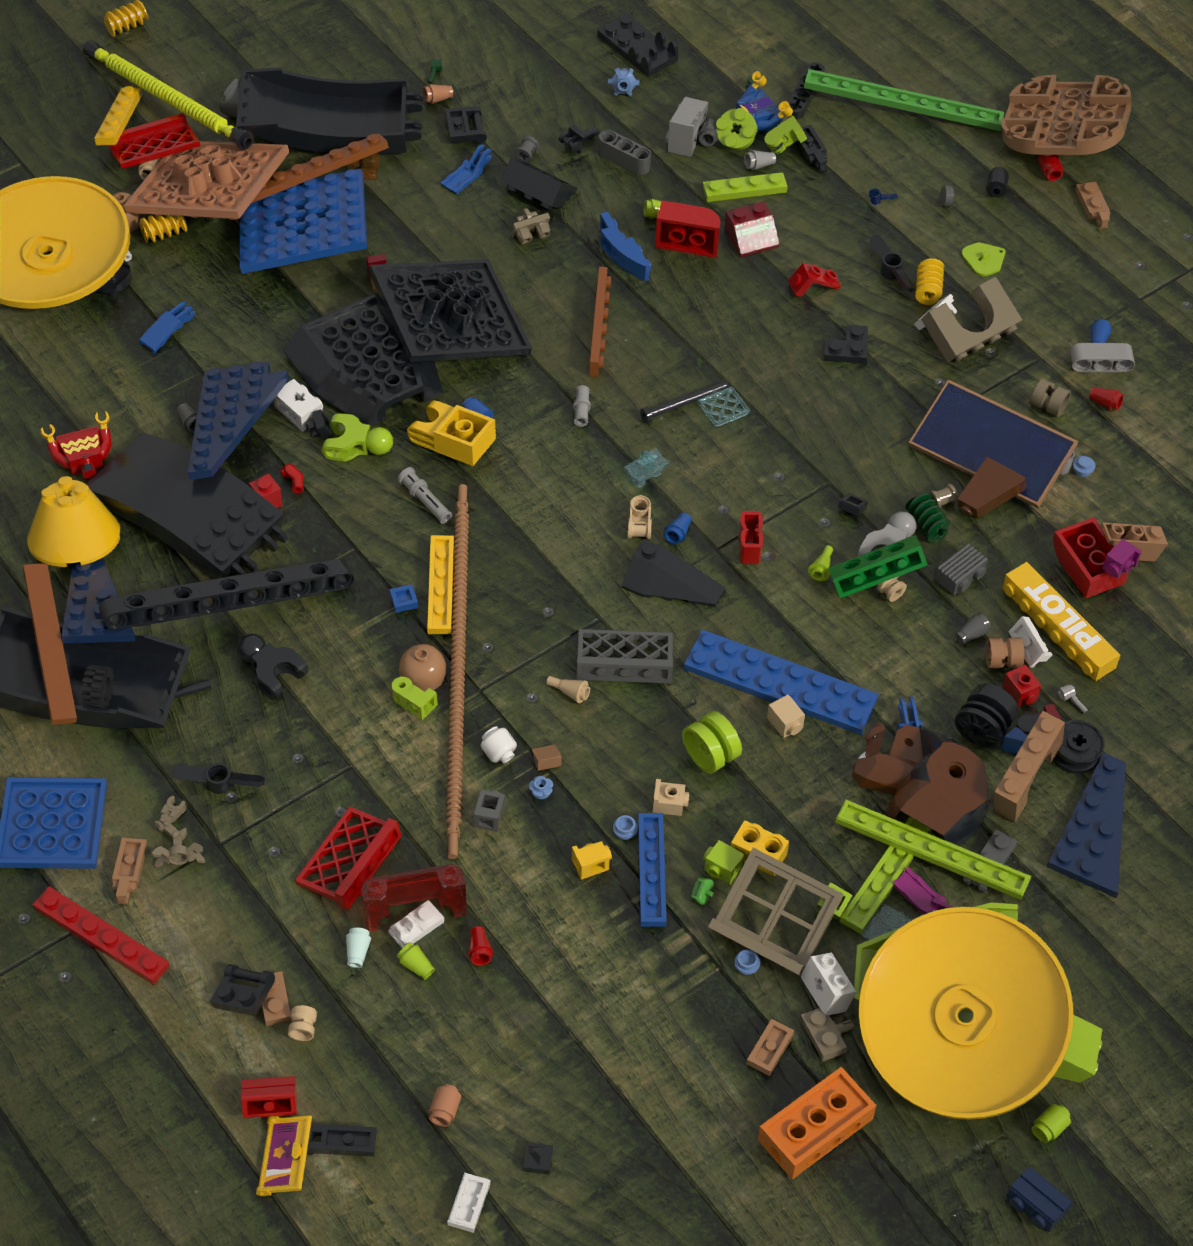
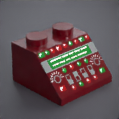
(751, 229)

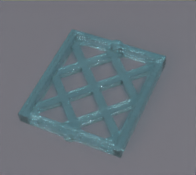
(706, 400)

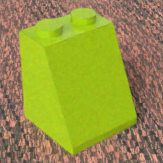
(1082, 1052)

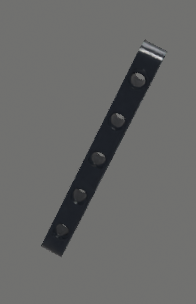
(225, 594)

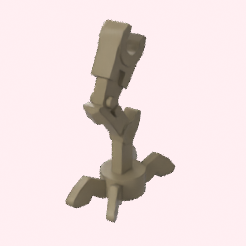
(177, 853)

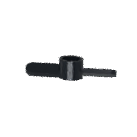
(891, 258)
(204, 774)

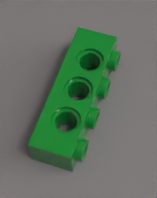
(878, 566)

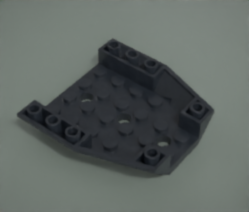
(340, 372)

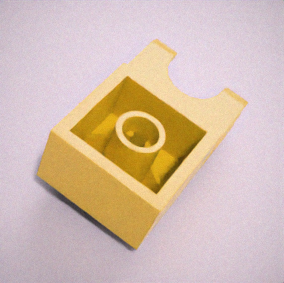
(454, 432)

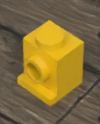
(591, 859)

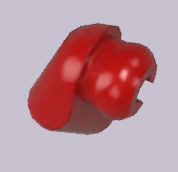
(297, 477)

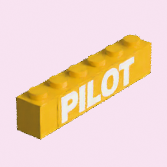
(1060, 621)

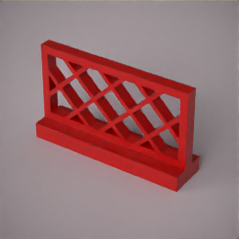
(153, 133)
(367, 862)

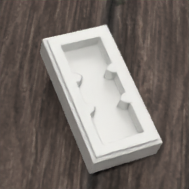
(469, 1202)

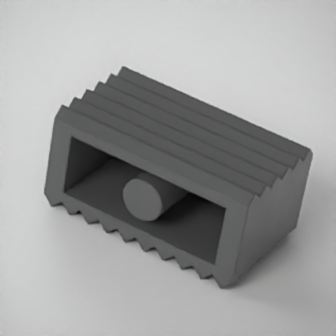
(961, 569)

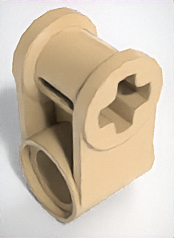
(640, 513)

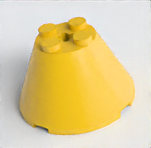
(71, 525)

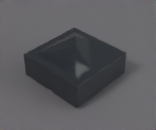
(853, 504)
(538, 1158)

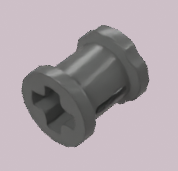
(525, 151)

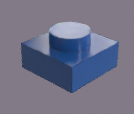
(403, 598)

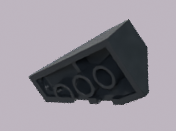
(664, 574)

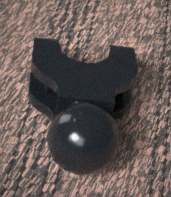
(270, 662)

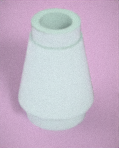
(357, 946)

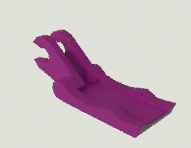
(919, 893)

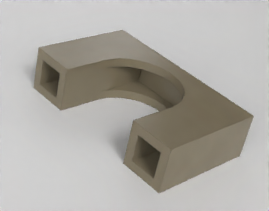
(955, 340)

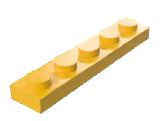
(118, 116)
(440, 584)

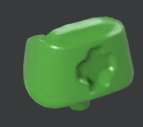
(702, 890)

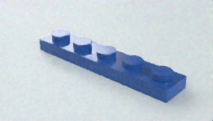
(652, 870)

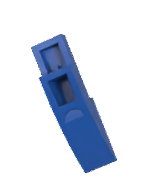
(622, 250)

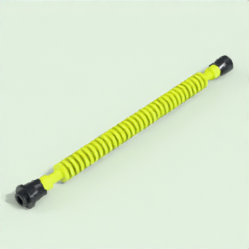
(242, 138)

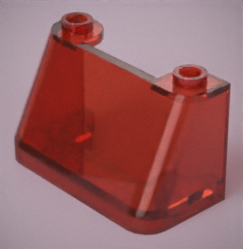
(438, 882)

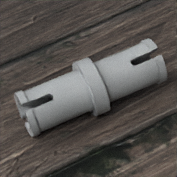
(581, 406)

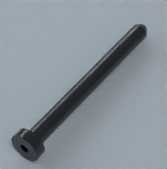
(648, 414)

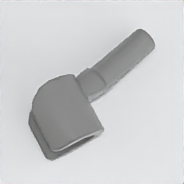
(1068, 692)

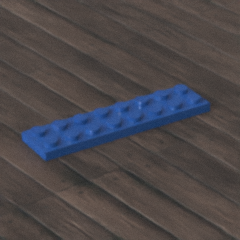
(775, 677)

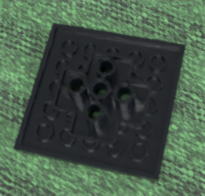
(449, 310)

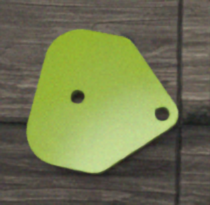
(989, 255)

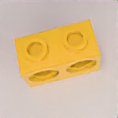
(762, 841)

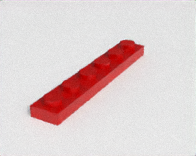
(101, 935)

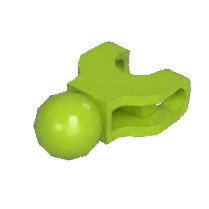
(355, 439)

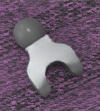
(900, 526)

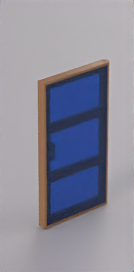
(969, 427)

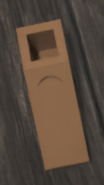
(1146, 538)

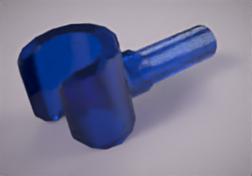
(876, 196)

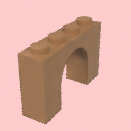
(1039, 745)

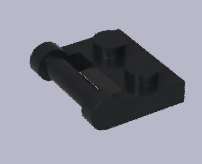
(459, 127)
(240, 997)

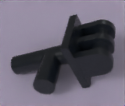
(575, 137)

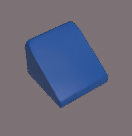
(1014, 740)

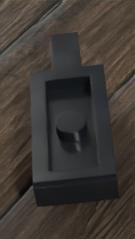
(813, 148)

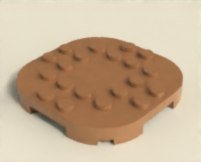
(1066, 116)

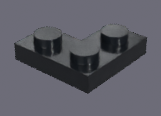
(852, 349)

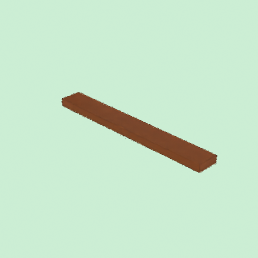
(49, 644)

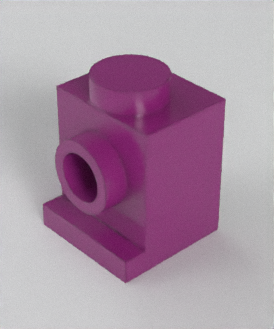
(1121, 559)

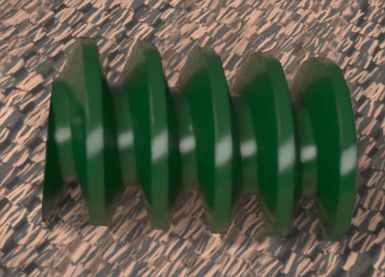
(928, 517)

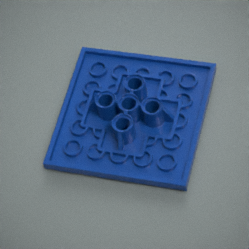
(305, 222)

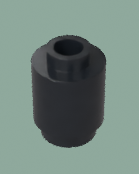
(997, 182)

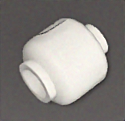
(498, 745)

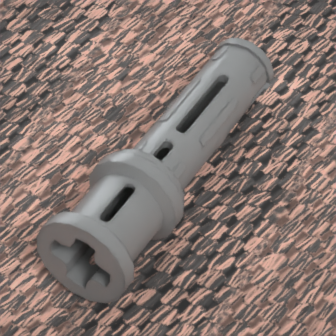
(419, 488)

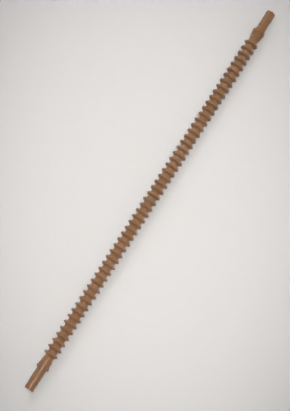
(457, 672)

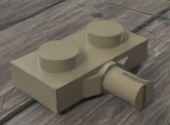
(826, 1033)

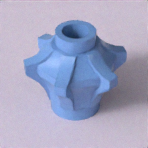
(623, 81)

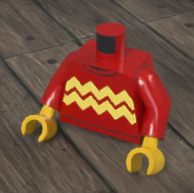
(81, 450)

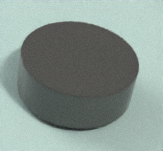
(946, 195)

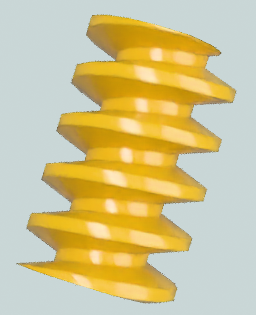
(124, 16)
(161, 224)
(929, 281)

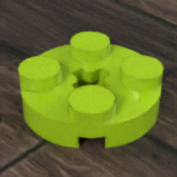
(747, 132)

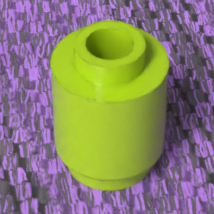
(1051, 1123)

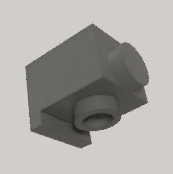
(489, 810)

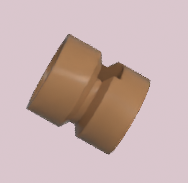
(1004, 653)

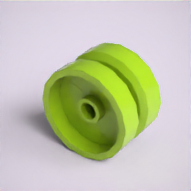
(712, 742)

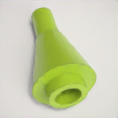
(820, 567)

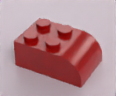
(687, 229)
(1082, 554)

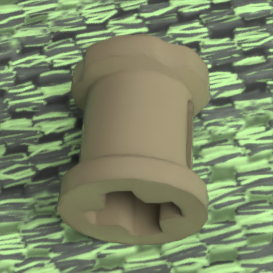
(945, 495)

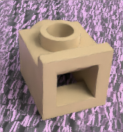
(670, 798)

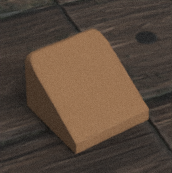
(547, 757)

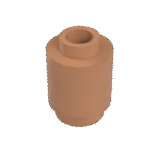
(444, 1105)

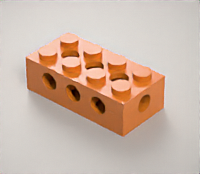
(838, 1109)

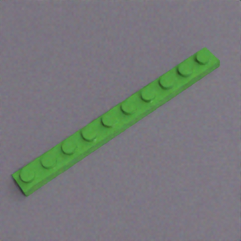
(903, 100)

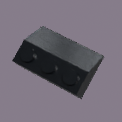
(537, 184)

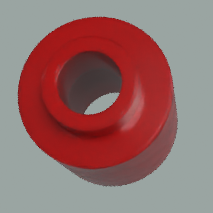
(1051, 167)

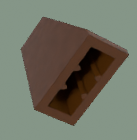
(990, 488)

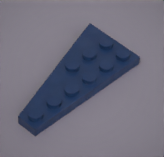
(87, 590)
(1093, 835)

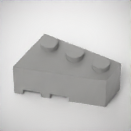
(685, 126)

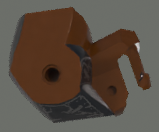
(929, 780)

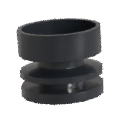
(986, 715)

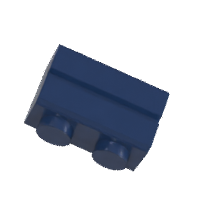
(1038, 1199)

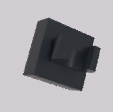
(319, 426)

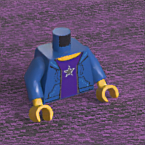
(761, 106)

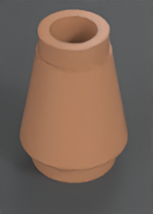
(435, 93)

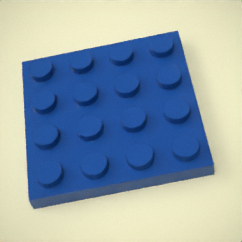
(52, 822)

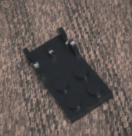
(639, 45)

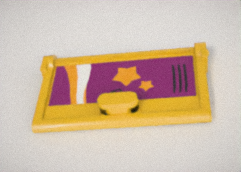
(283, 1146)

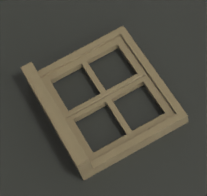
(760, 943)

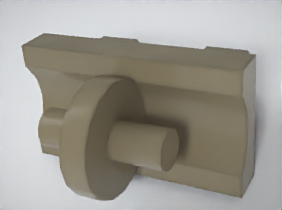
(529, 223)

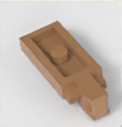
(1093, 203)
(128, 867)

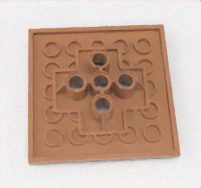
(207, 181)

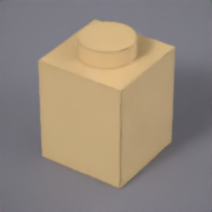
(786, 716)

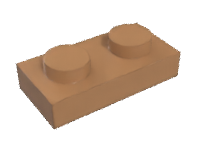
(276, 1004)
(770, 1047)

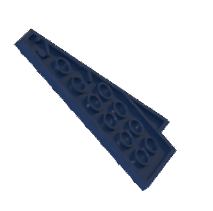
(227, 410)

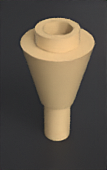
(575, 689)

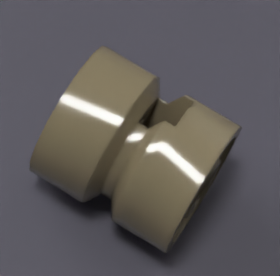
(1050, 397)

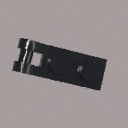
(342, 1140)

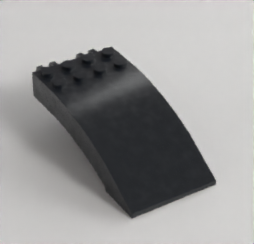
(326, 112)
(205, 519)
(143, 672)

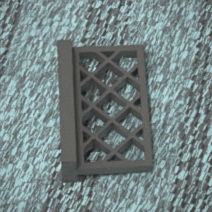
(625, 667)

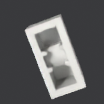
(297, 404)
(828, 984)

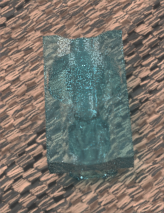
(647, 466)

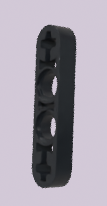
(800, 90)

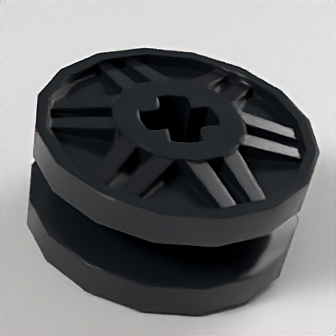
(1080, 747)

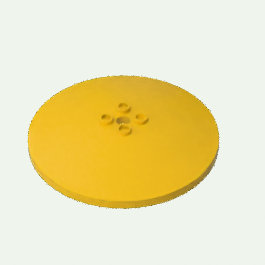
(74, 222)
(971, 963)

